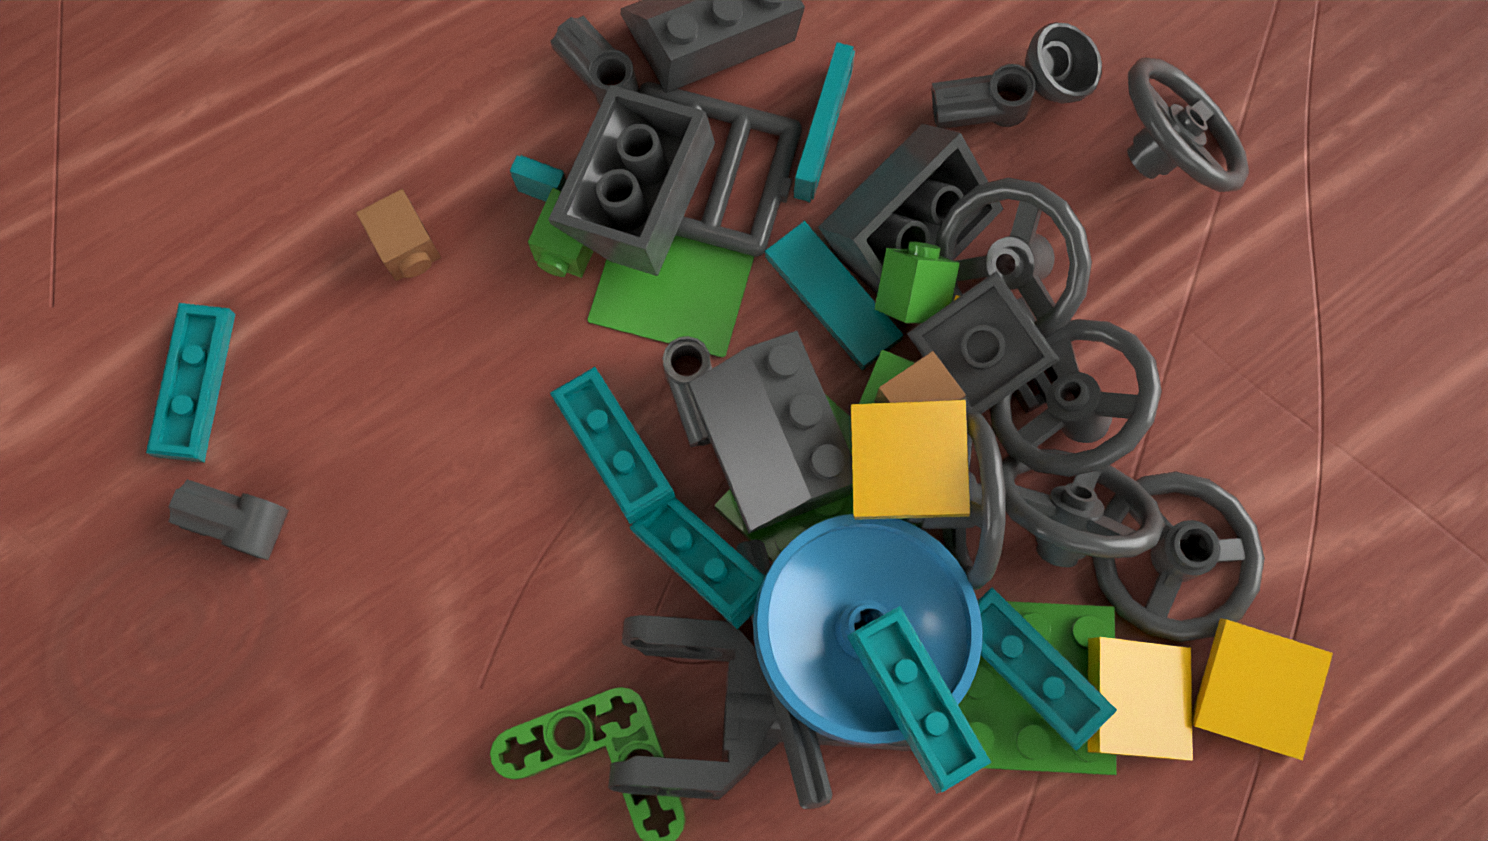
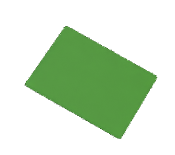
(691, 296)

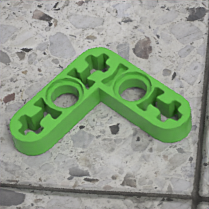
(617, 741)

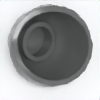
(1063, 63)

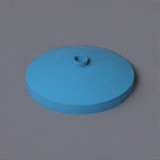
(850, 576)

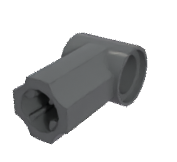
(593, 57)
(978, 98)
(678, 384)
(239, 522)

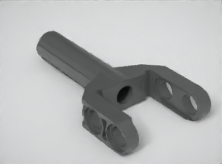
(749, 711)

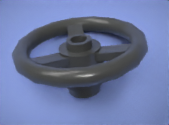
(1176, 134)
(1024, 256)
(1082, 408)
(986, 508)
(1072, 519)
(1201, 553)

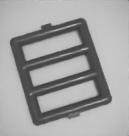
(777, 182)

